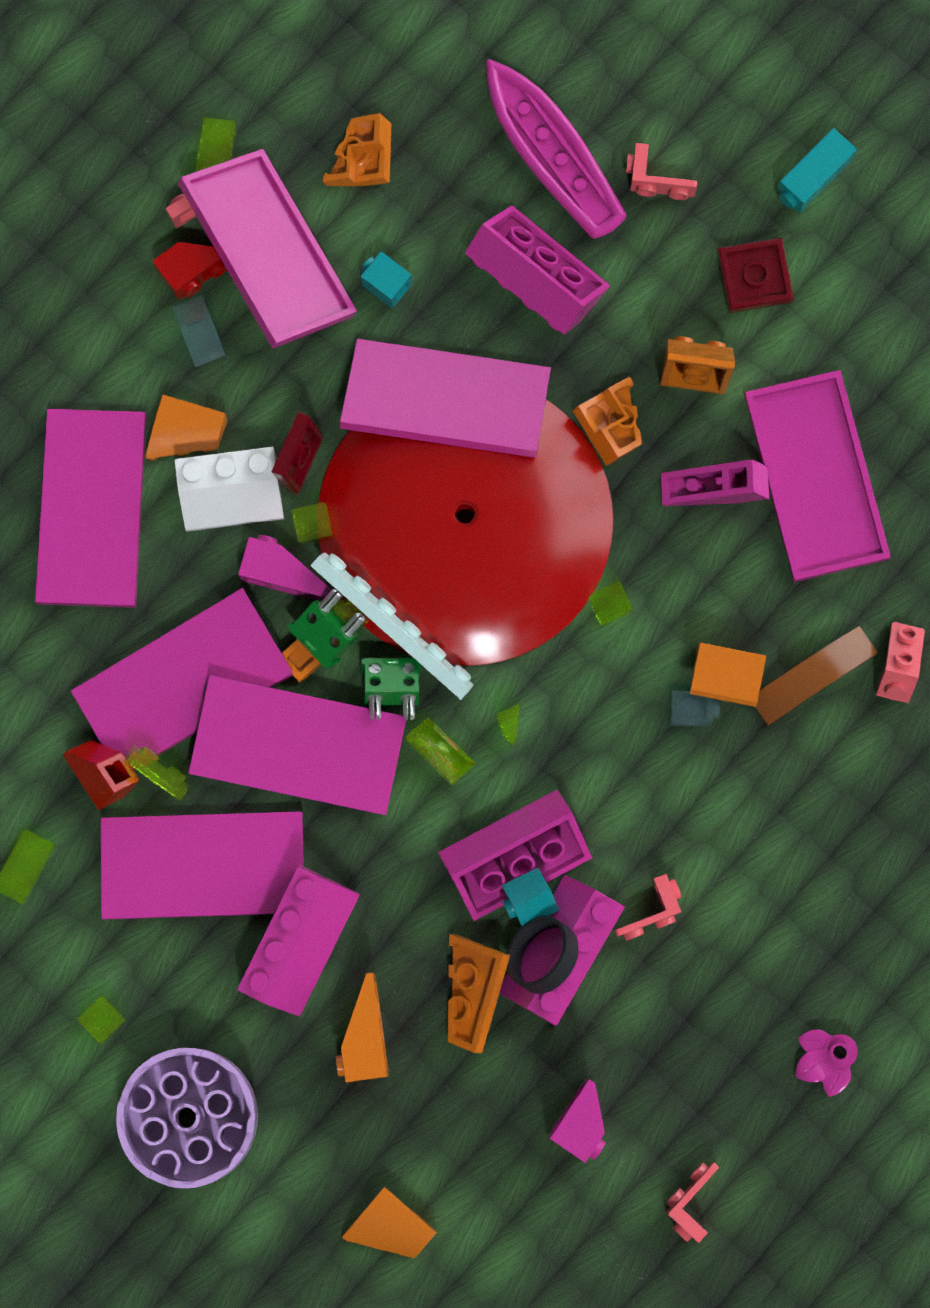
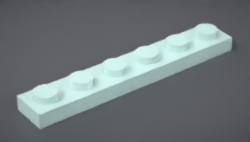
(383, 615)

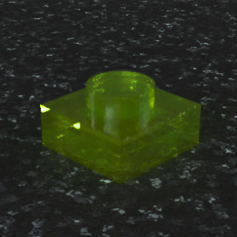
(311, 522)
(346, 610)
(101, 1019)

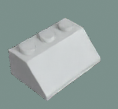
(229, 489)

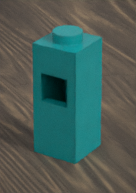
(816, 171)

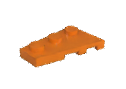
(476, 985)

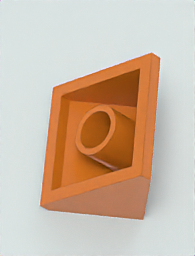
(727, 674)

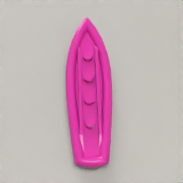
(553, 150)

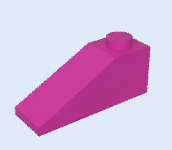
(716, 484)
(275, 568)

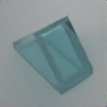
(198, 331)

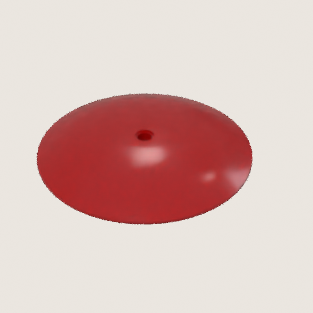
(482, 584)

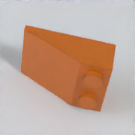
(697, 365)
(364, 1042)

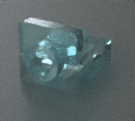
(693, 709)

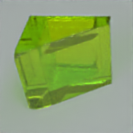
(610, 603)
(508, 724)

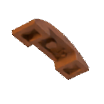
(814, 675)

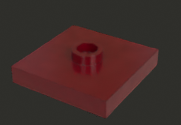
(755, 275)
(297, 453)

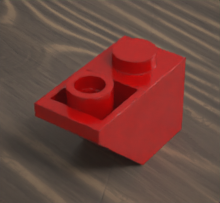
(187, 267)
(101, 772)

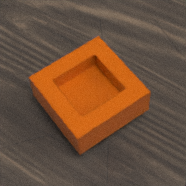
(300, 661)

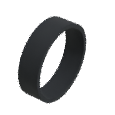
(562, 968)

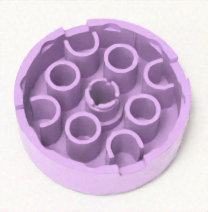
(223, 1122)

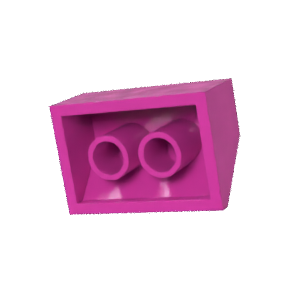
(581, 1124)

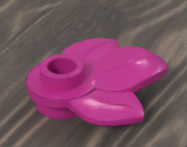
(822, 1063)

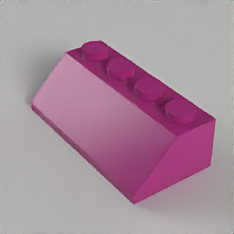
(536, 269)
(531, 838)
(591, 919)
(298, 941)

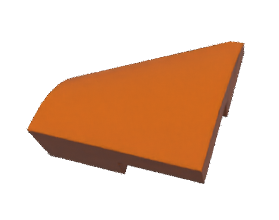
(363, 153)
(611, 421)
(184, 428)
(390, 1227)

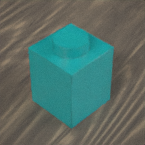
(385, 279)
(529, 897)

